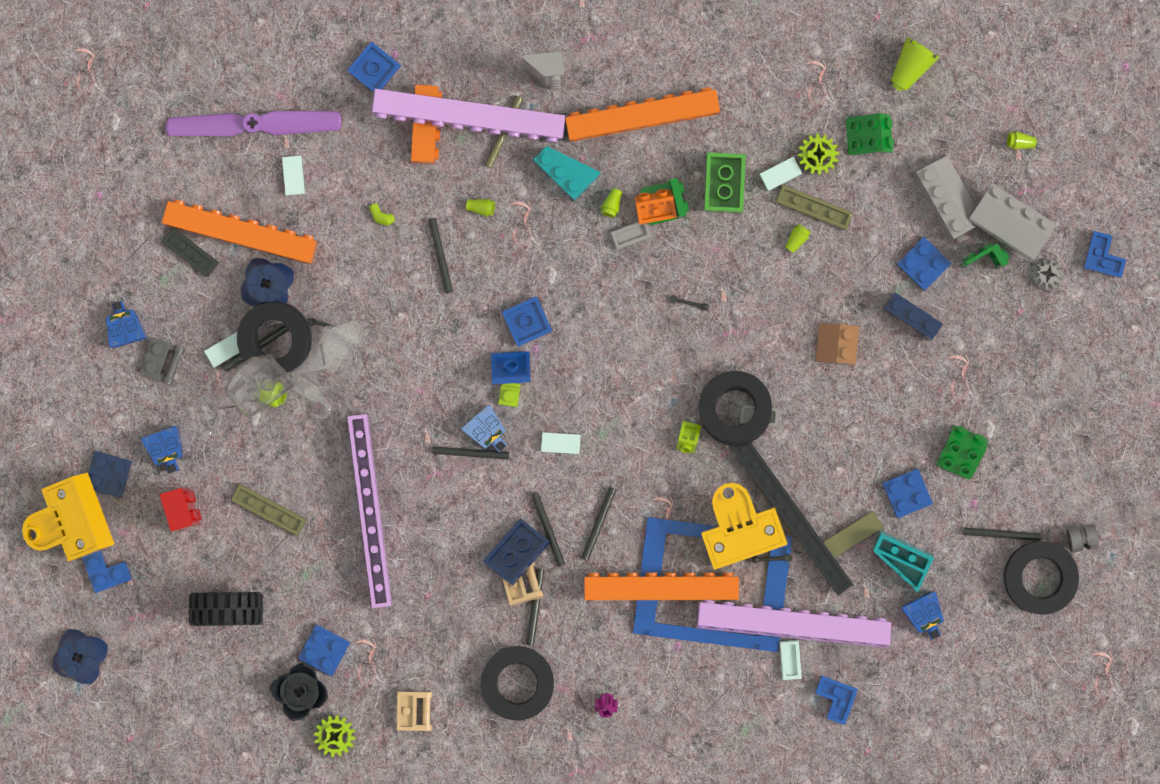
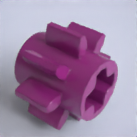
(606, 705)

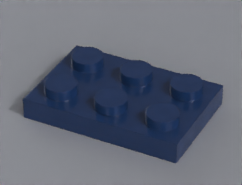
(516, 552)

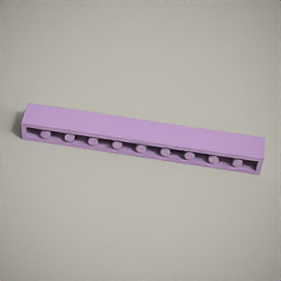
(467, 114)
(370, 511)
(793, 624)

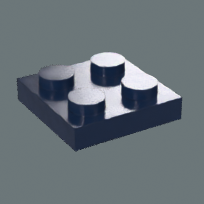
(109, 473)

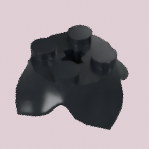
(284, 691)

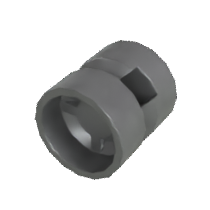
(1082, 538)

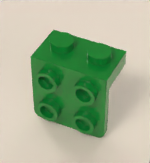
(869, 134)
(677, 188)
(998, 256)
(962, 452)

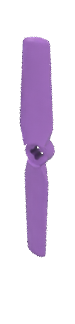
(274, 123)

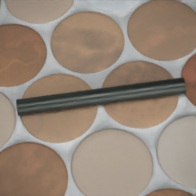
(440, 255)
(262, 343)
(470, 453)
(598, 524)
(548, 529)
(1002, 534)
(535, 610)

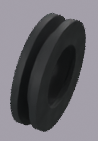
(288, 315)
(735, 434)
(1068, 577)
(502, 706)

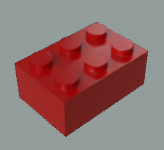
(180, 509)

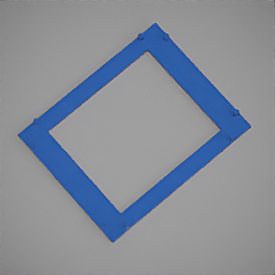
(652, 563)

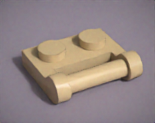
(517, 593)
(408, 711)

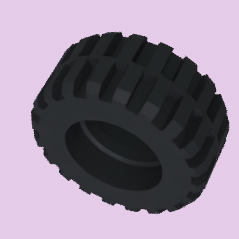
(225, 608)

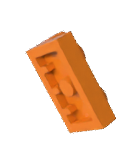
(655, 206)

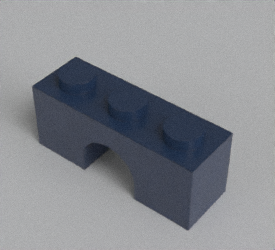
(913, 316)

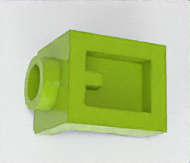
(509, 394)
(688, 437)

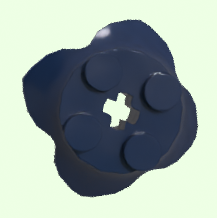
(259, 270)
(93, 651)

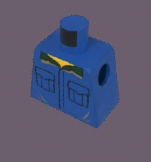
(124, 326)
(165, 448)
(925, 614)

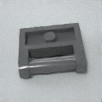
(156, 359)

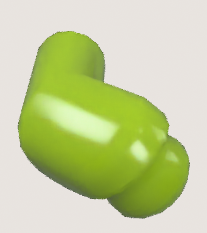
(379, 217)

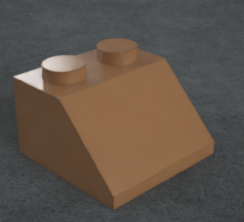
(837, 343)

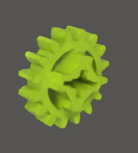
(805, 155)
(329, 728)

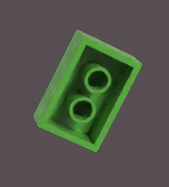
(724, 183)

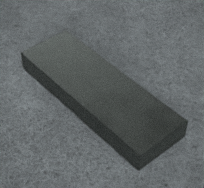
(190, 252)

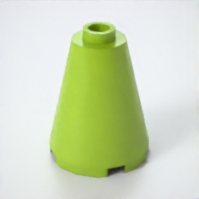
(912, 64)

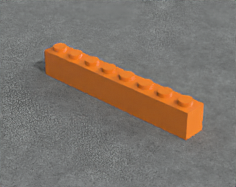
(642, 115)
(239, 232)
(661, 588)

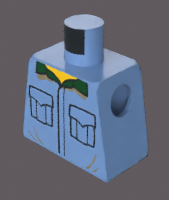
(486, 429)

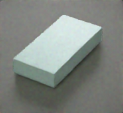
(780, 174)
(293, 175)
(223, 350)
(560, 443)
(790, 659)

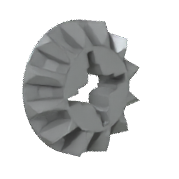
(1040, 279)

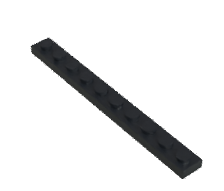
(793, 517)

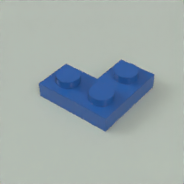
(1099, 259)
(102, 576)
(842, 697)

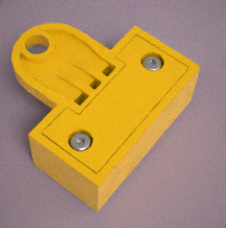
(70, 519)
(740, 529)

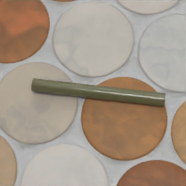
(500, 139)

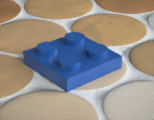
(374, 67)
(924, 263)
(527, 321)
(510, 367)
(907, 493)
(324, 650)

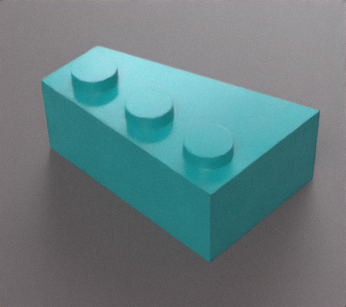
(566, 172)
(906, 559)

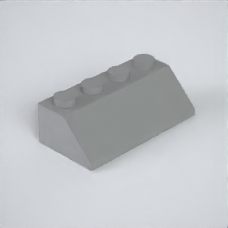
(546, 68)
(947, 196)
(1012, 222)

